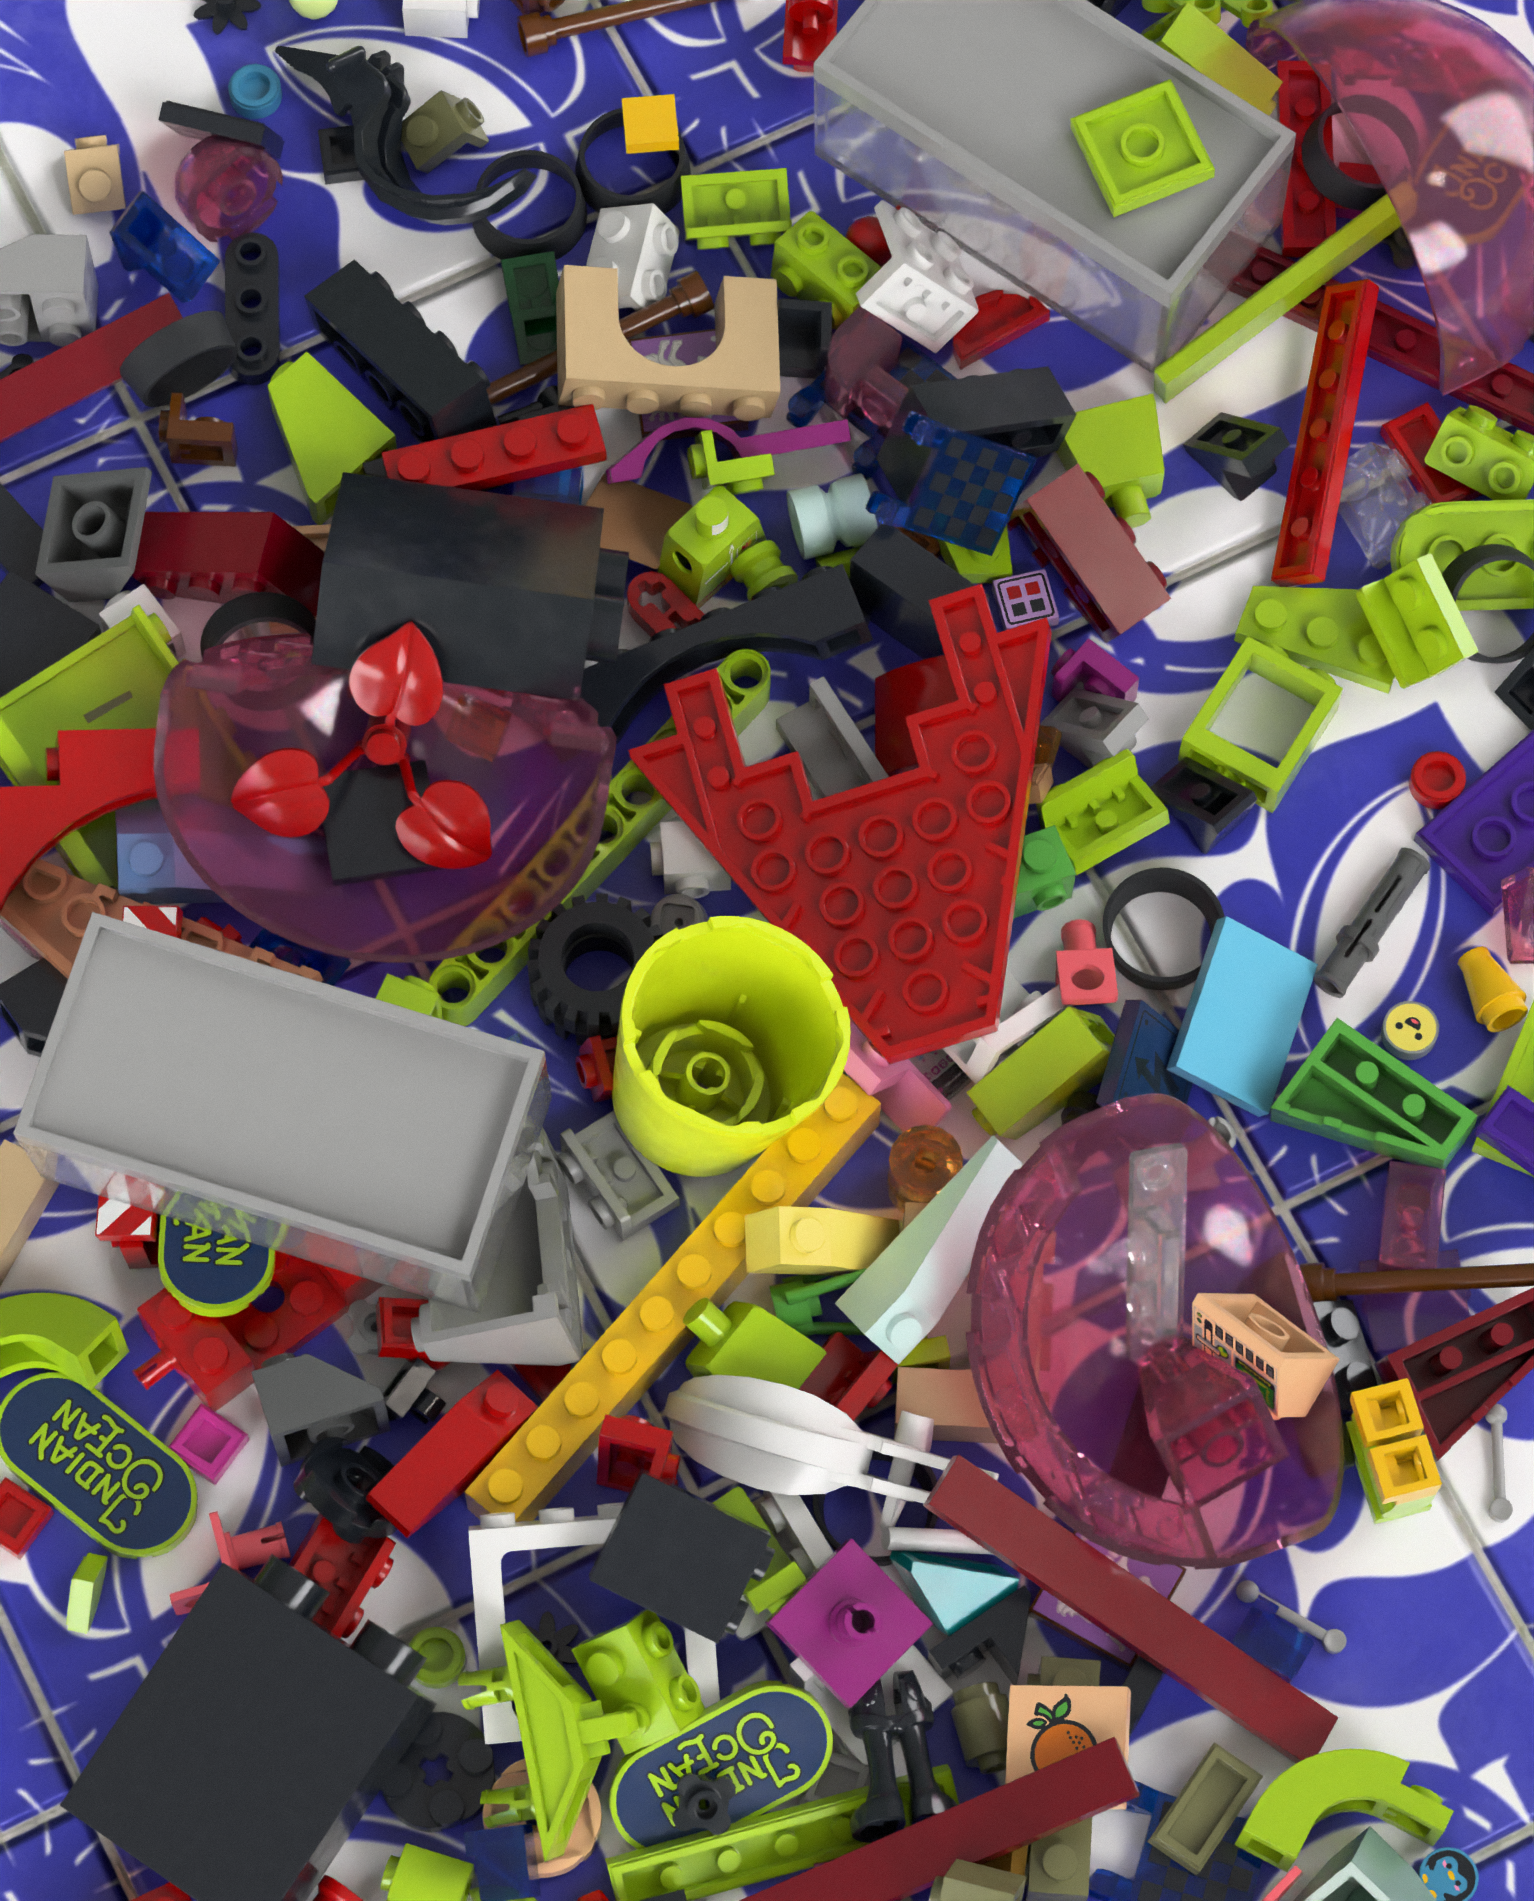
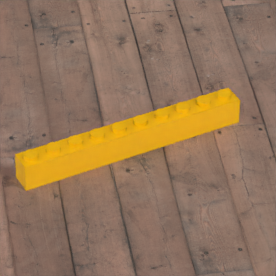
(652, 1327)

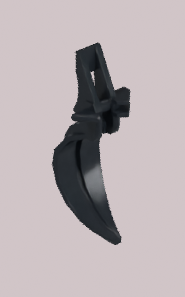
(377, 103)

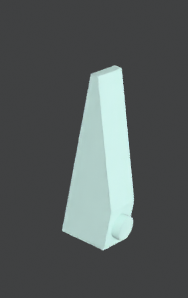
(928, 1261)

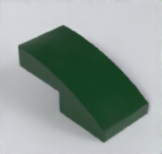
(531, 299)

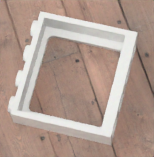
(555, 1528)

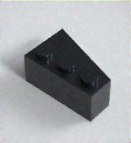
(1010, 408)

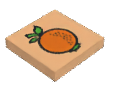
(1062, 1721)

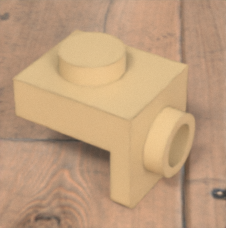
(94, 176)

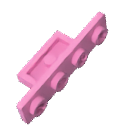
(900, 1087)

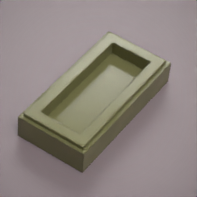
(1205, 1809)

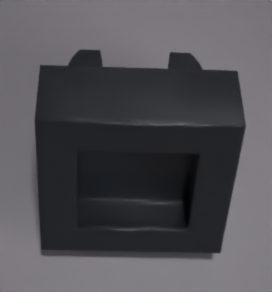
(409, 1393)

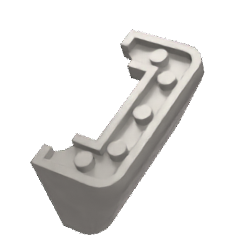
(533, 1294)

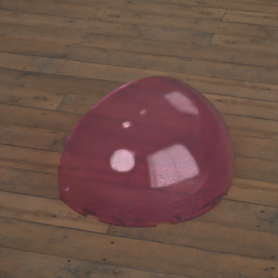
(1453, 142)
(527, 755)
(1054, 1341)

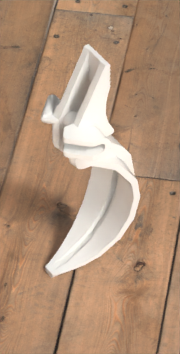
(795, 1441)

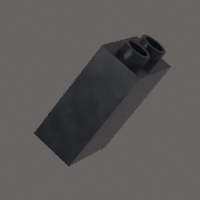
(491, 579)
(253, 1741)

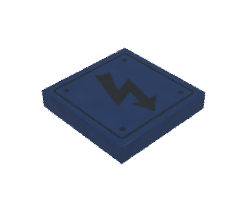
(1141, 1057)

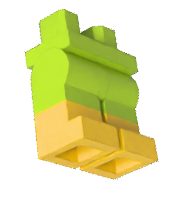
(1390, 1453)

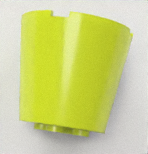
(745, 1018)

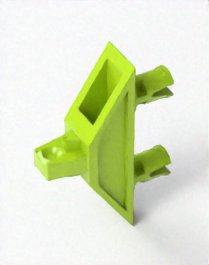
(559, 1735)

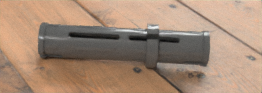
(1360, 940)

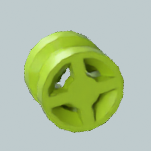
(762, 568)

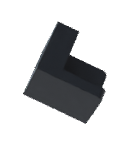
(803, 337)

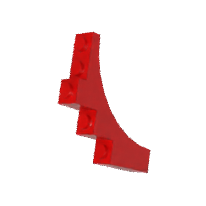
(93, 776)

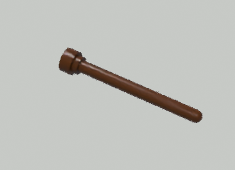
(541, 32)
(686, 299)
(1327, 1284)

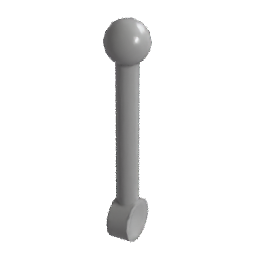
(1500, 1508)
(1332, 1640)

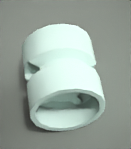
(824, 518)

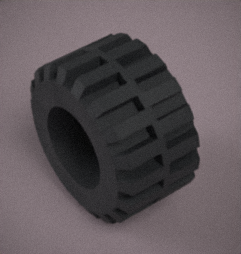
(568, 936)

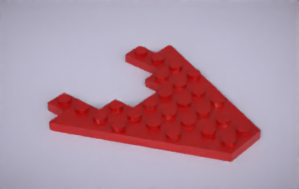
(897, 878)

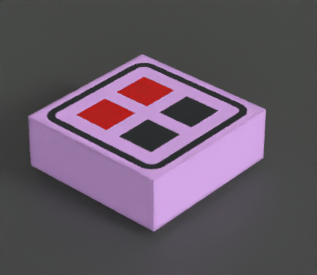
(1025, 599)

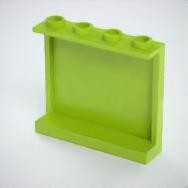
(119, 660)

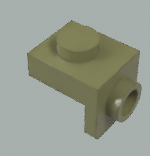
(441, 129)

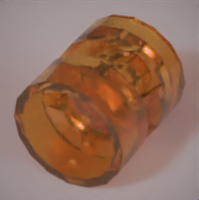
(913, 1175)

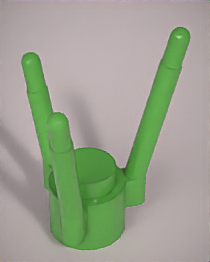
(798, 1301)

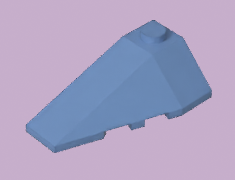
(150, 861)

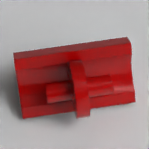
(808, 31)

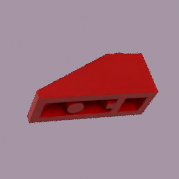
(451, 1454)

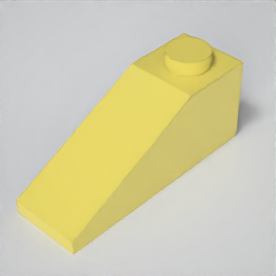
(815, 1240)

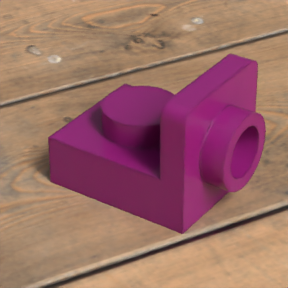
(1096, 671)

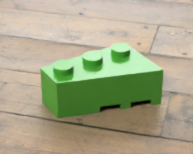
(1372, 1102)

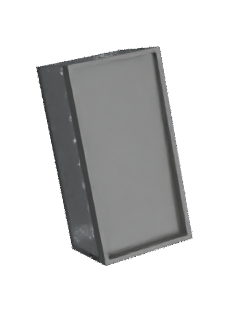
(971, 131)
(285, 1112)

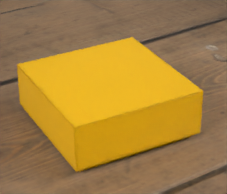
(650, 124)

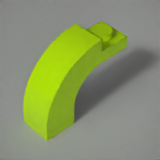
(60, 1336)
(1338, 1784)

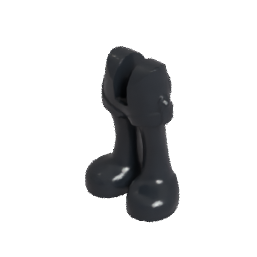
(884, 1808)

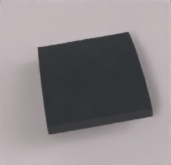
(36, 631)

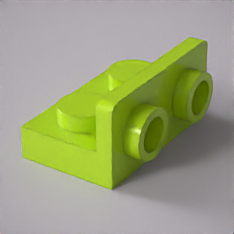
(1416, 622)

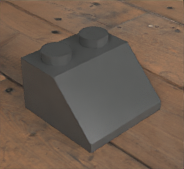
(93, 532)
(313, 1402)

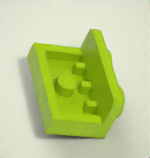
(735, 206)
(821, 266)
(1483, 454)
(738, 475)
(1102, 811)
(641, 1671)

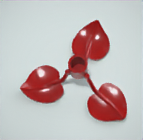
(399, 687)

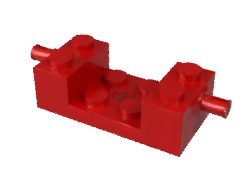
(222, 1352)

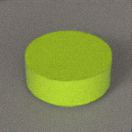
(444, 1657)

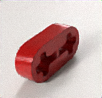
(674, 602)

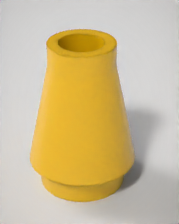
(1492, 992)

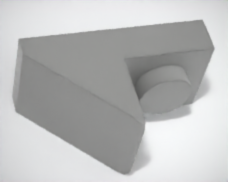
(1096, 725)

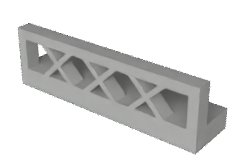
(829, 743)

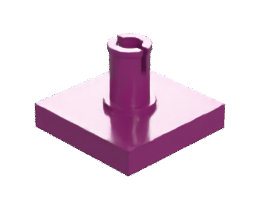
(849, 1623)

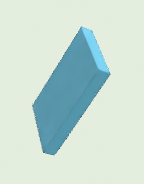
(1242, 1016)

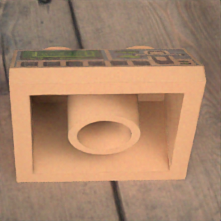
(1265, 1345)

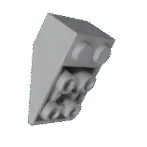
(47, 290)

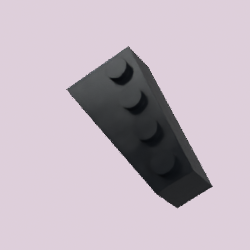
(400, 355)

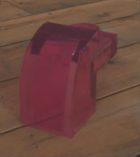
(859, 366)

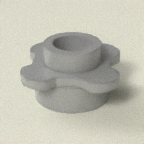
(363, 1338)

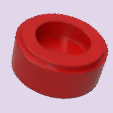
(1437, 779)

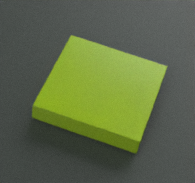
(1142, 148)

